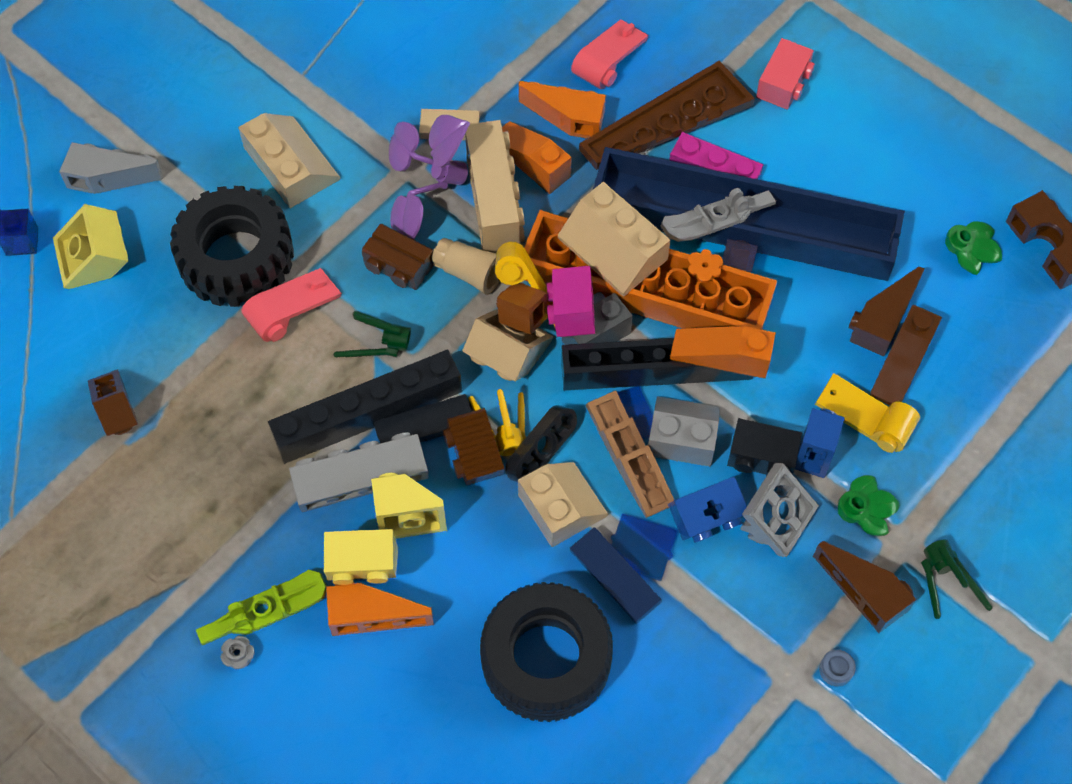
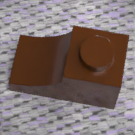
(112, 403)

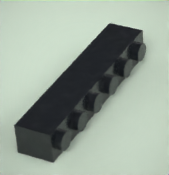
(632, 365)
(359, 406)

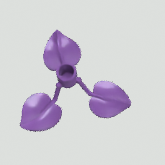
(444, 140)

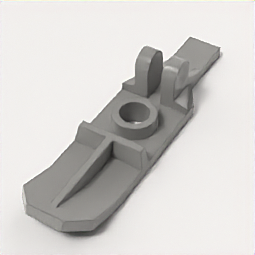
(704, 220)

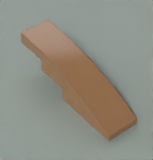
(630, 454)

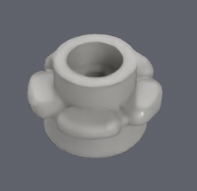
(237, 661)

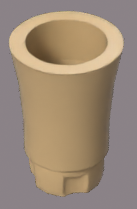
(467, 264)

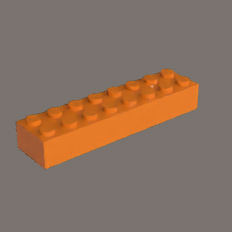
(668, 292)

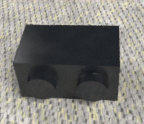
(761, 445)

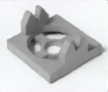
(792, 493)

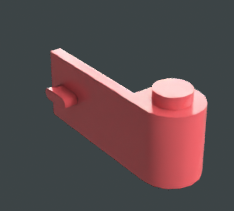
(599, 58)
(273, 308)

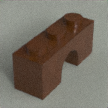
(1041, 219)

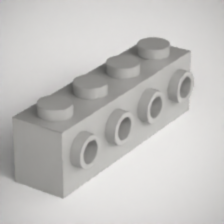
(349, 474)

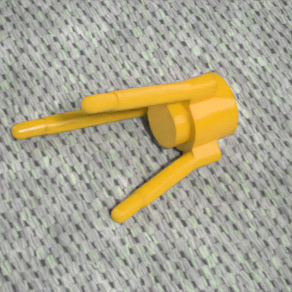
(508, 435)

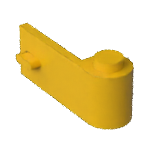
(515, 266)
(883, 424)

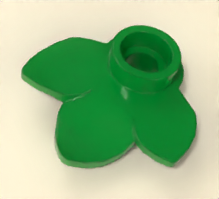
(973, 245)
(871, 506)

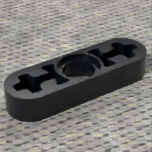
(556, 428)

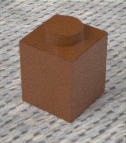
(522, 307)

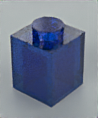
(18, 232)

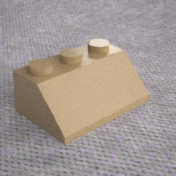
(287, 157)
(614, 239)

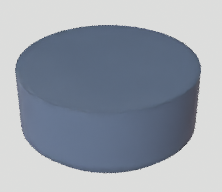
(837, 668)

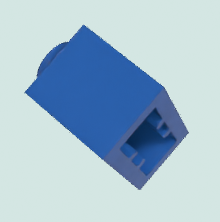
(819, 442)
(689, 510)

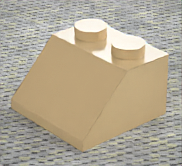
(505, 348)
(560, 501)

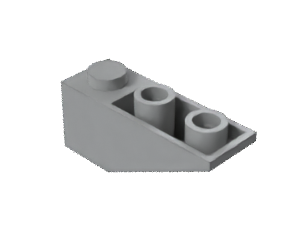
(103, 170)

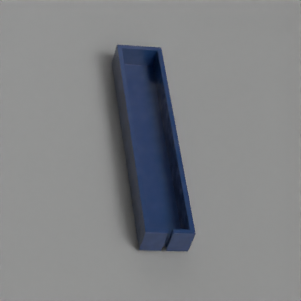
(799, 227)

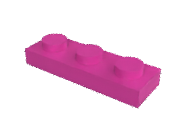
(706, 155)

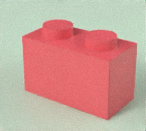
(785, 73)

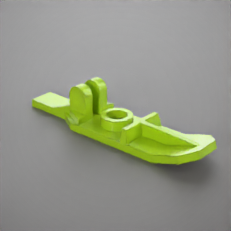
(281, 600)

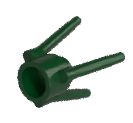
(394, 336)
(943, 560)

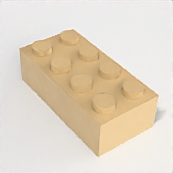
(493, 185)

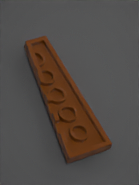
(684, 108)

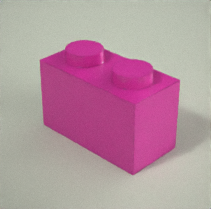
(572, 301)

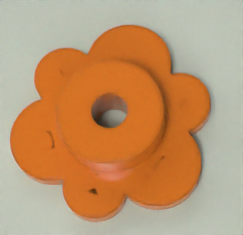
(705, 265)

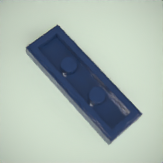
(615, 575)

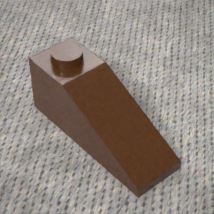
(883, 313)
(905, 355)
(870, 588)

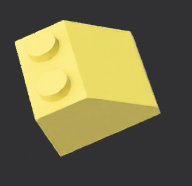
(90, 247)
(407, 506)
(360, 556)

